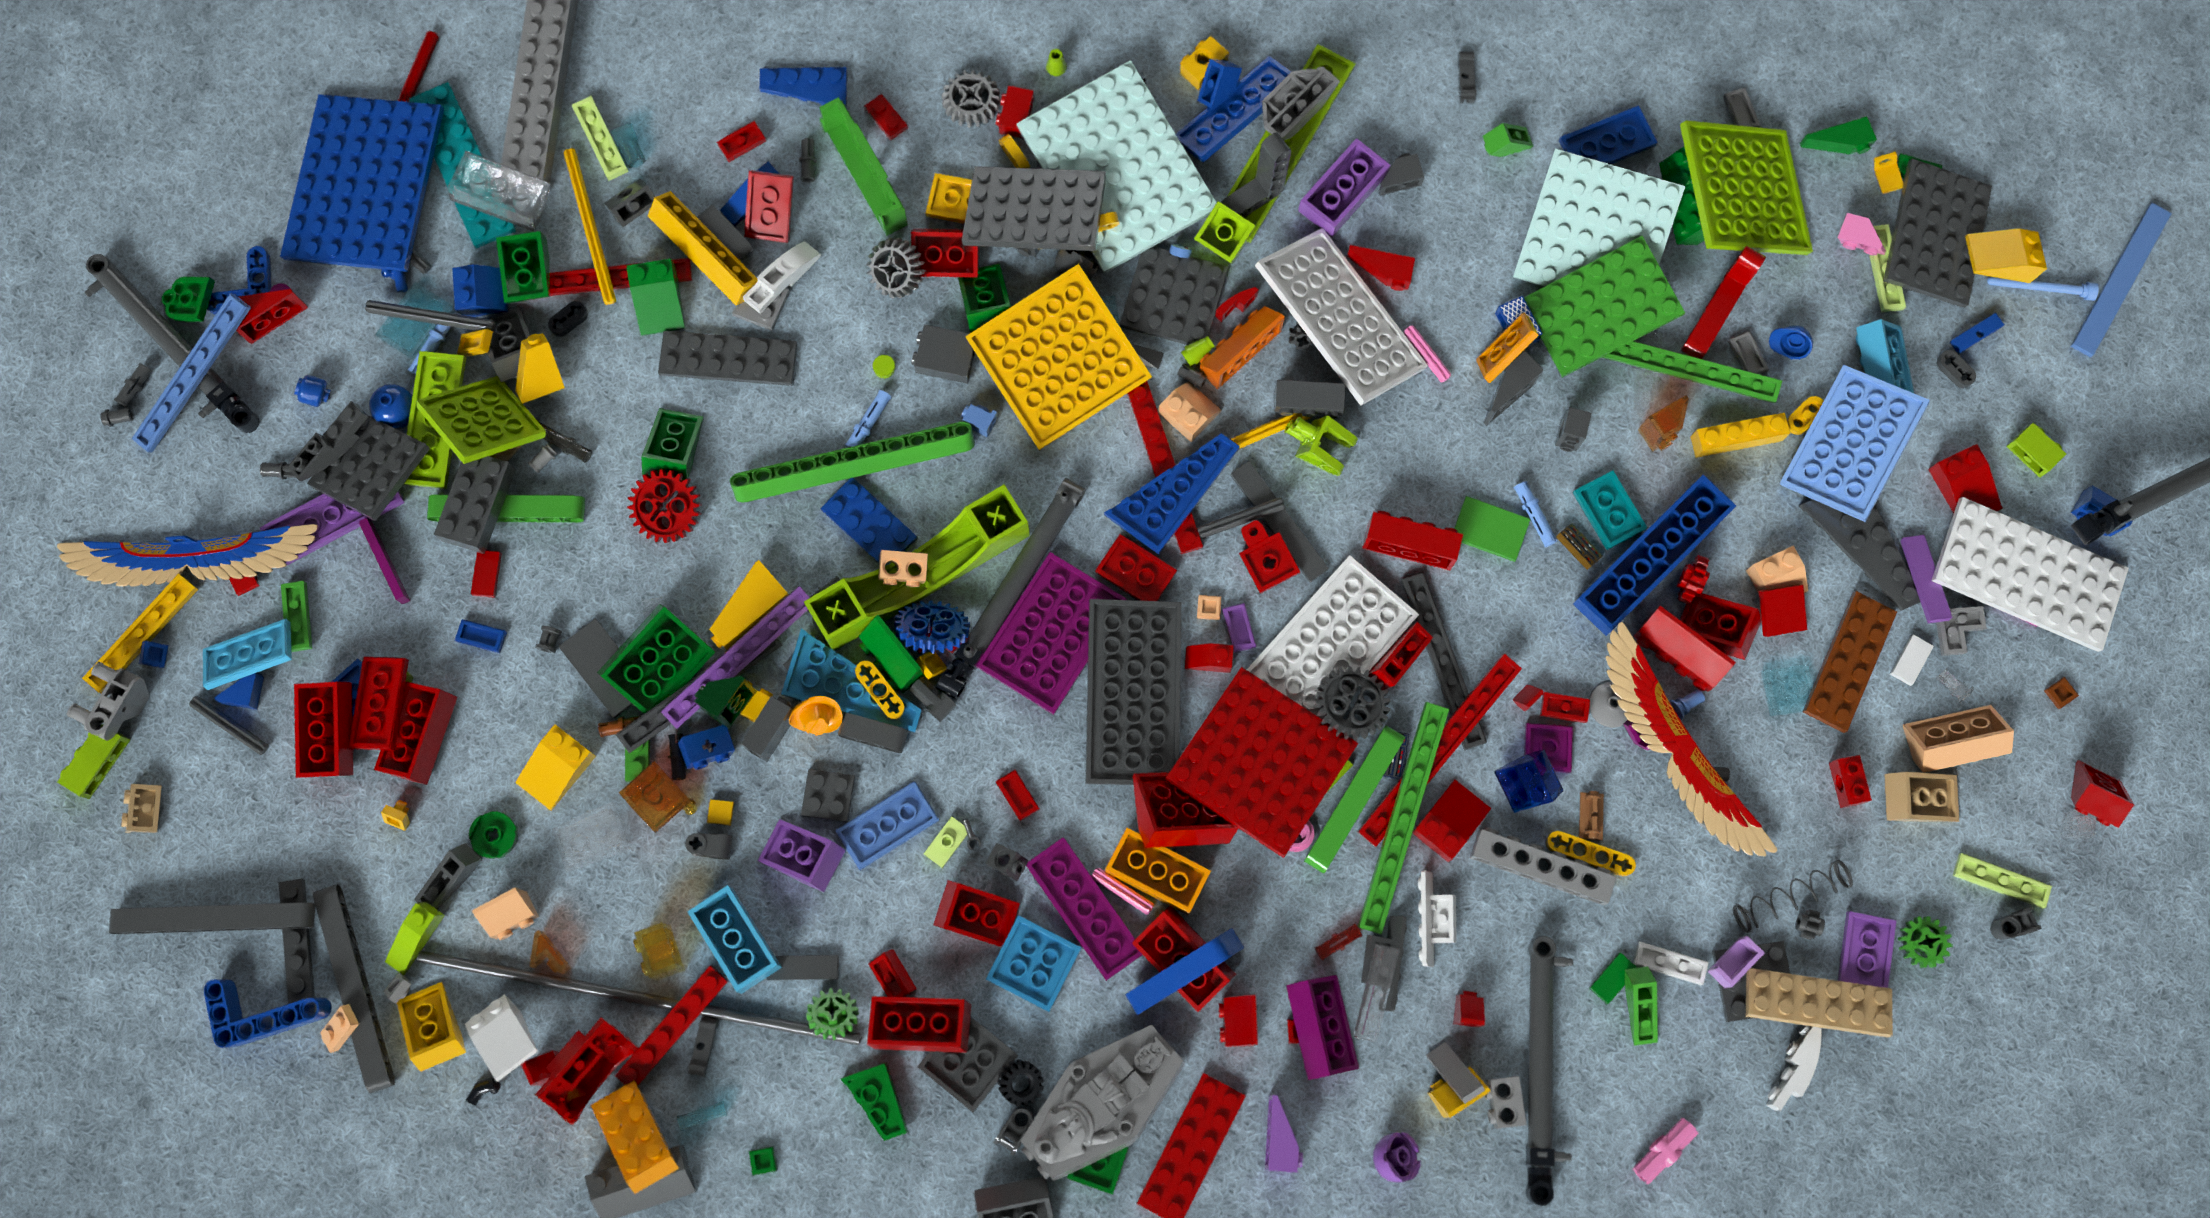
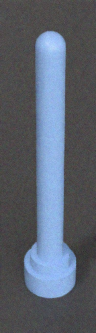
(2088, 291)

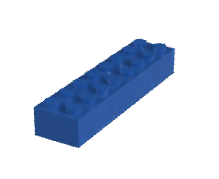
(1654, 555)

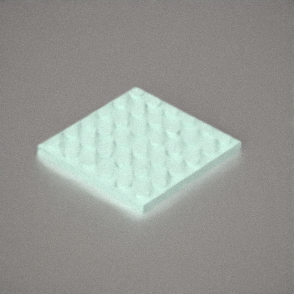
(1591, 211)

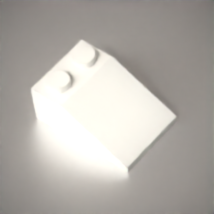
(501, 1037)

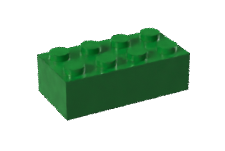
(1687, 222)

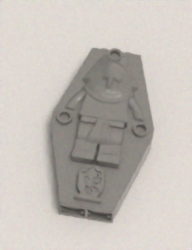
(1102, 1103)

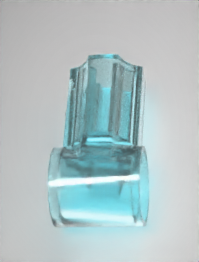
(628, 143)

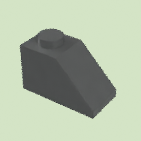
(1403, 175)

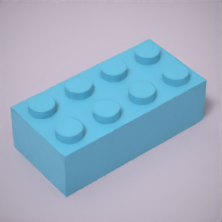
(734, 939)

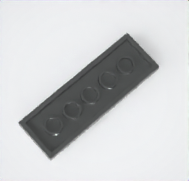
(727, 358)

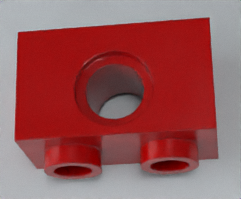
(1850, 781)

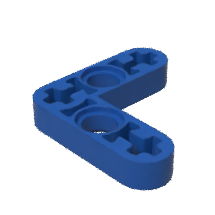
(252, 271)

